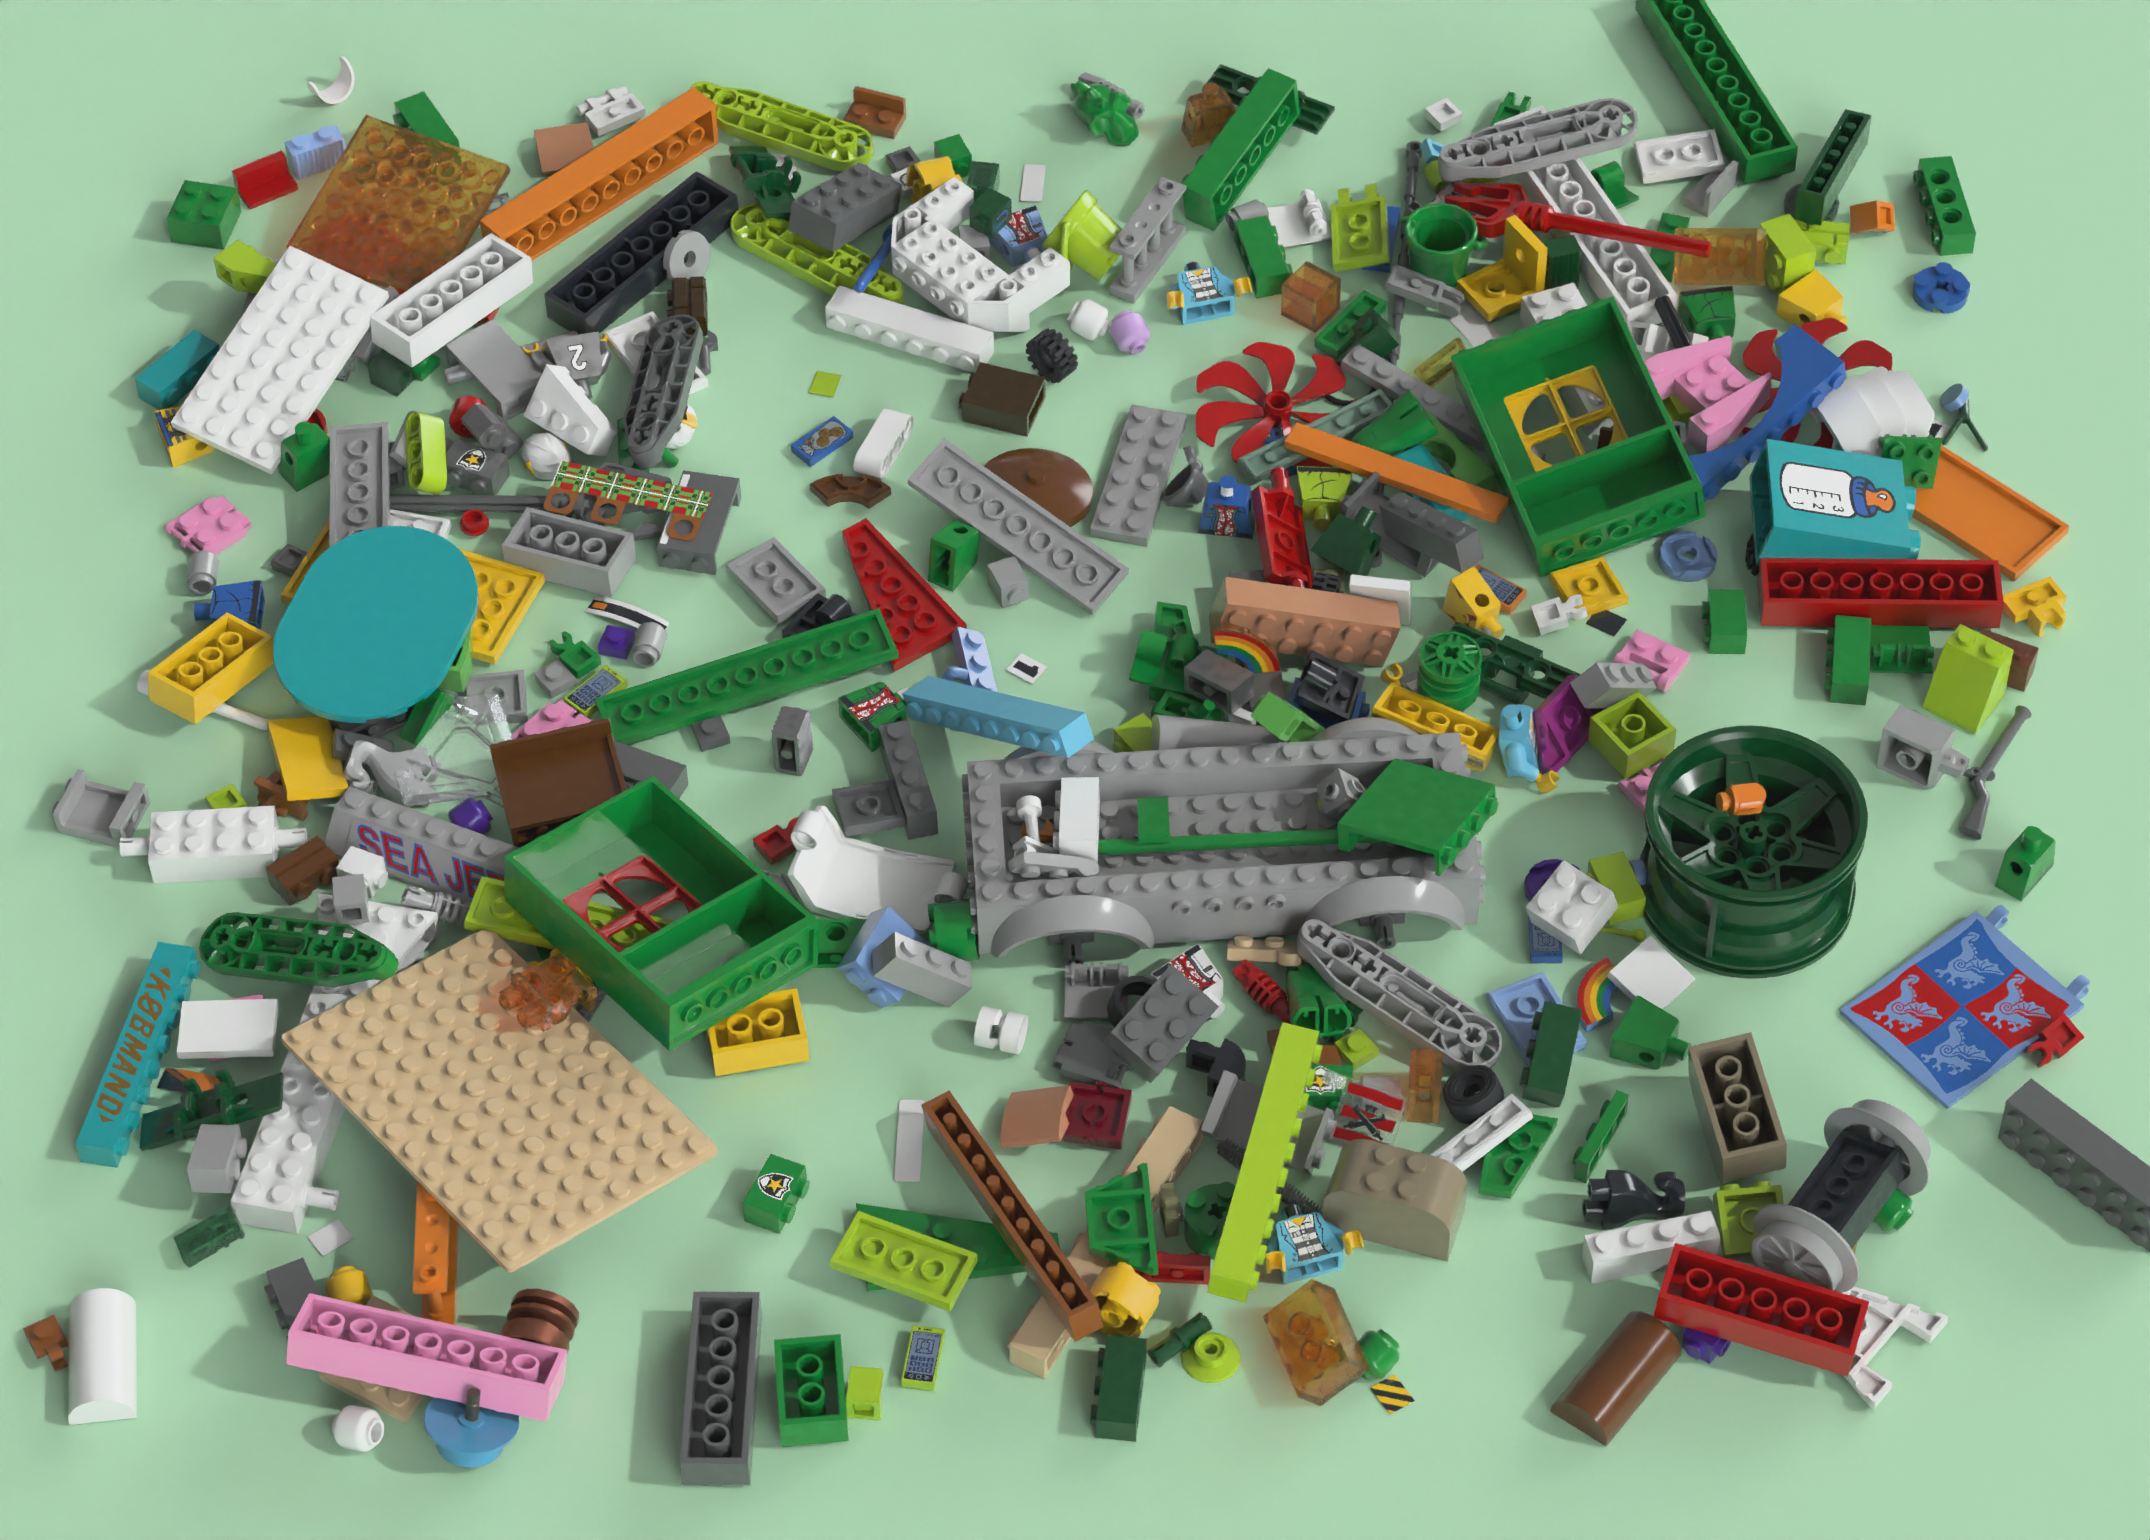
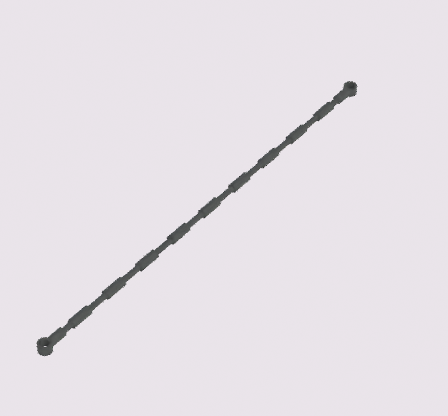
(1413, 154)

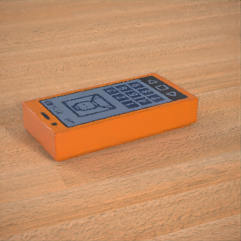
(1507, 592)

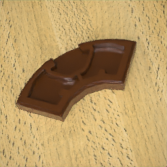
(842, 488)

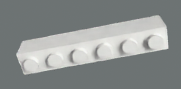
(909, 329)

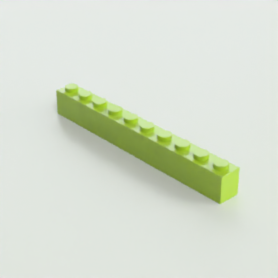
(1264, 1163)

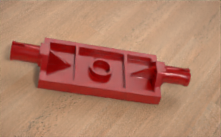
(1281, 533)

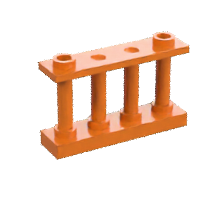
(435, 1259)

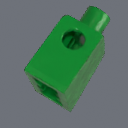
(305, 456)
(952, 554)
(1647, 1036)

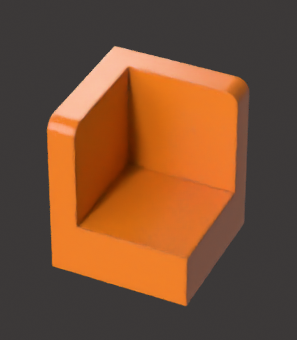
(1872, 216)

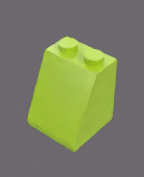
(1969, 679)

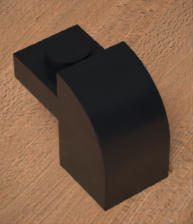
(1214, 1060)

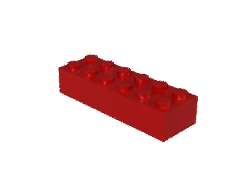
(1761, 1309)

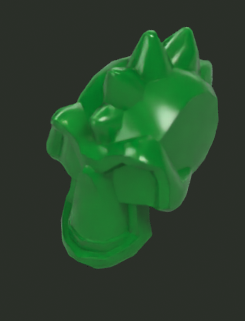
(1104, 112)

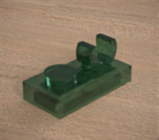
(209, 1236)

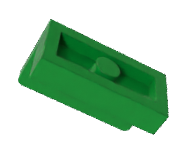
(425, 716)

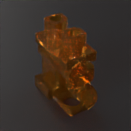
(547, 993)

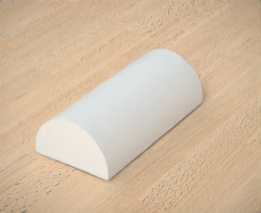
(102, 1357)

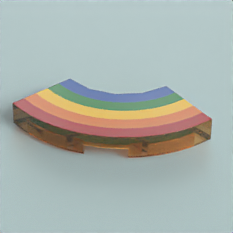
(1252, 650)

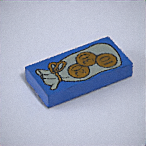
(822, 441)

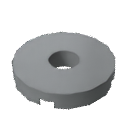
(698, 255)

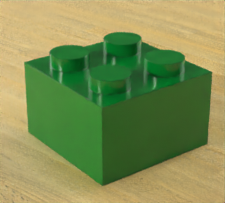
(204, 214)

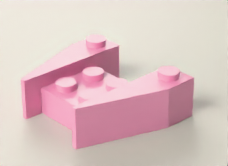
(1710, 389)

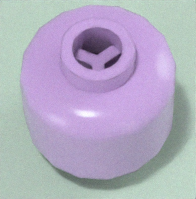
(1129, 332)

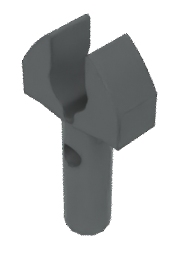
(704, 357)

